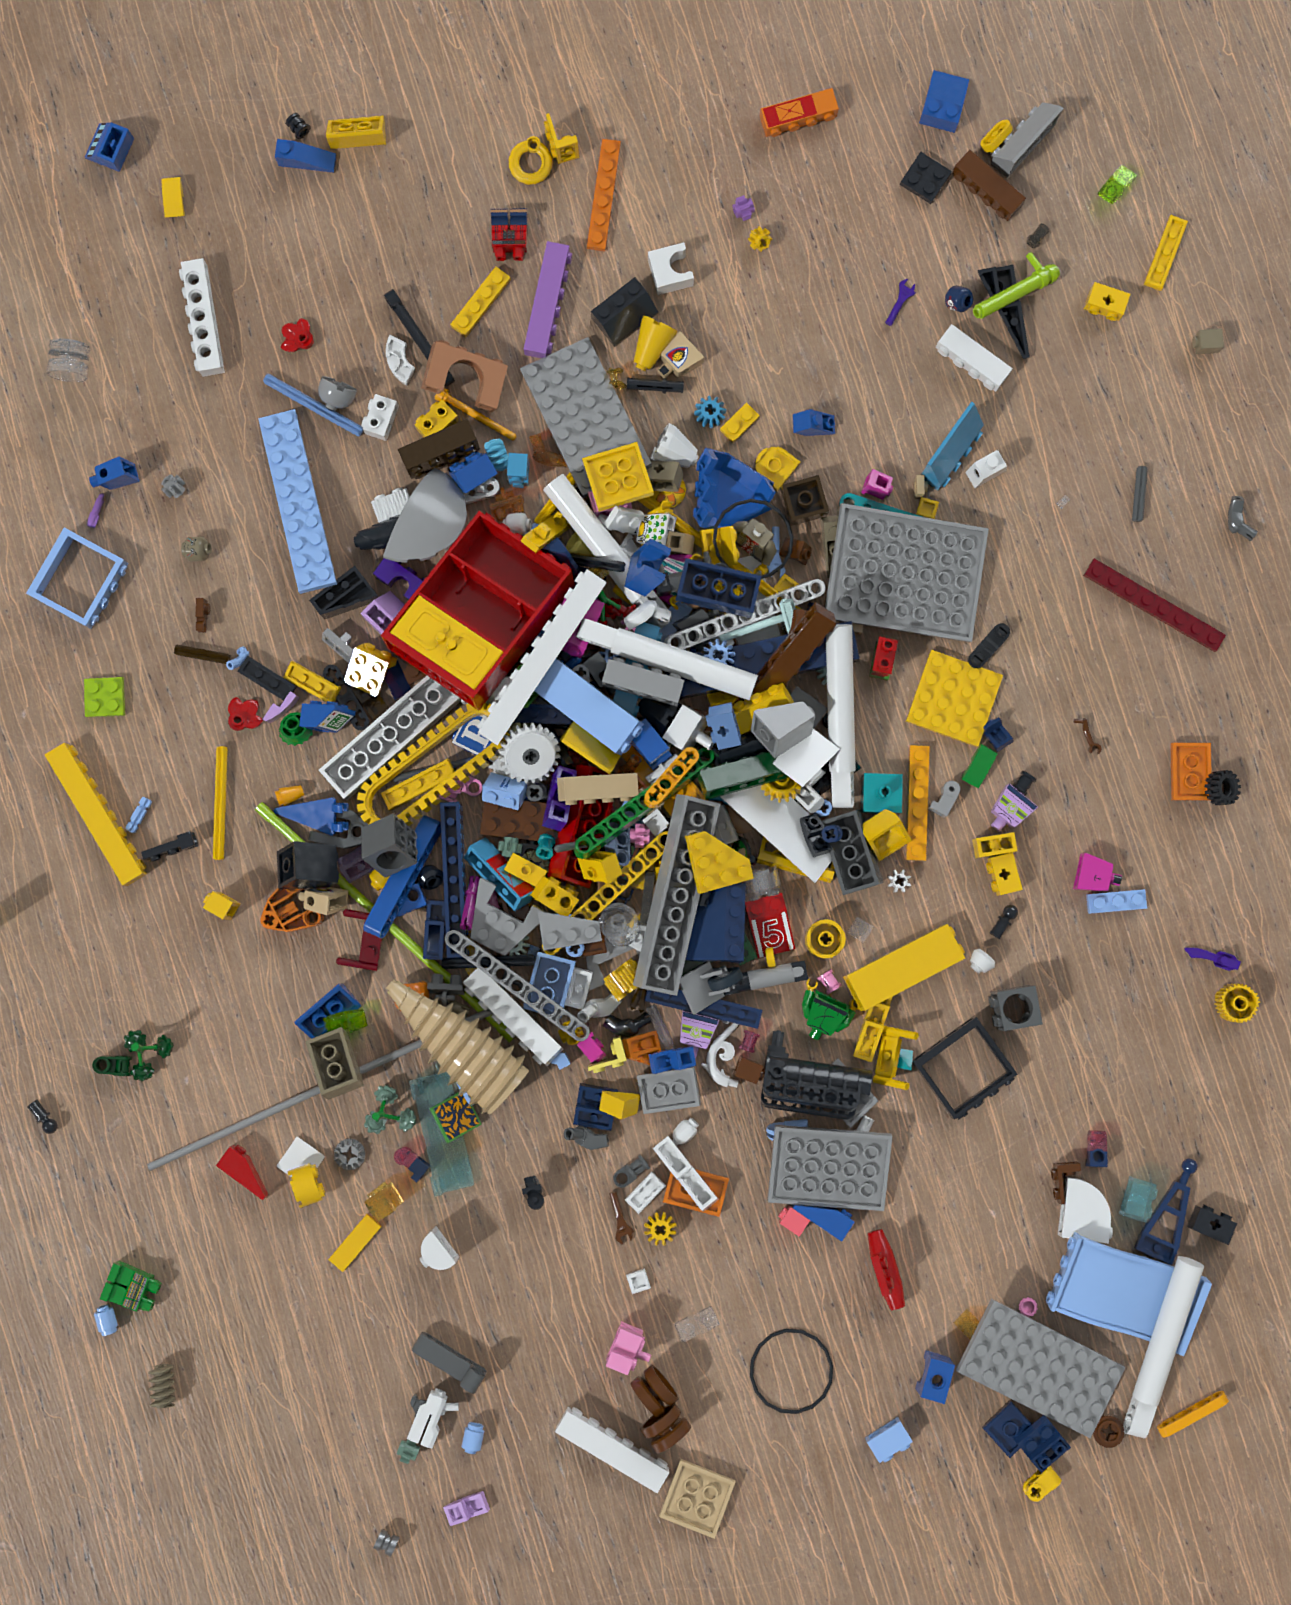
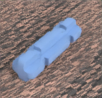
(138, 815)

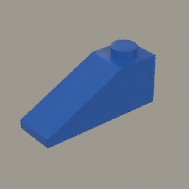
(303, 156)
(830, 1219)

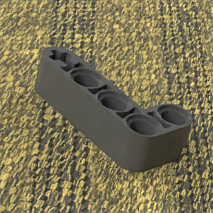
(450, 1361)

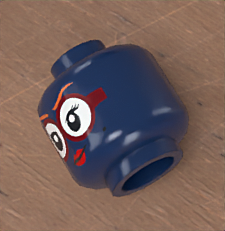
(959, 298)

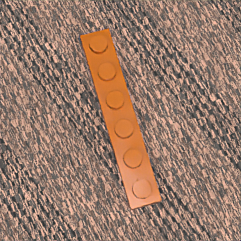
(603, 195)

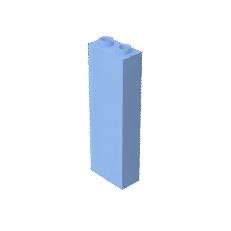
(589, 707)

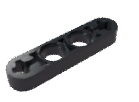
(348, 696)

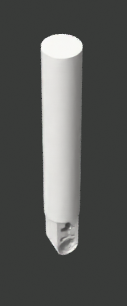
(596, 537)
(669, 658)
(841, 713)
(1162, 1346)

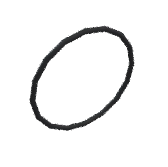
(759, 502)
(830, 1371)

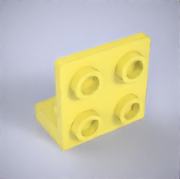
(617, 1049)

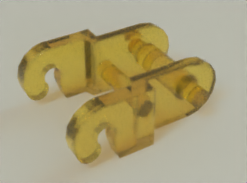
(614, 381)

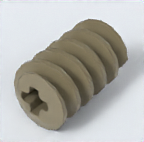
(162, 1386)

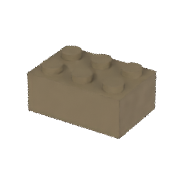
(334, 1063)

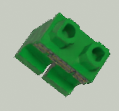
(130, 1287)

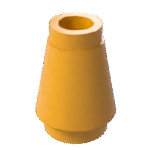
(288, 794)

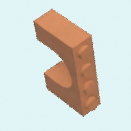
(490, 372)

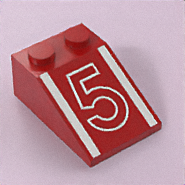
(769, 924)

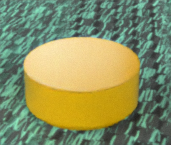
(770, 957)

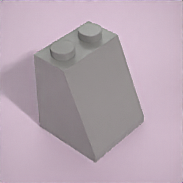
(782, 726)

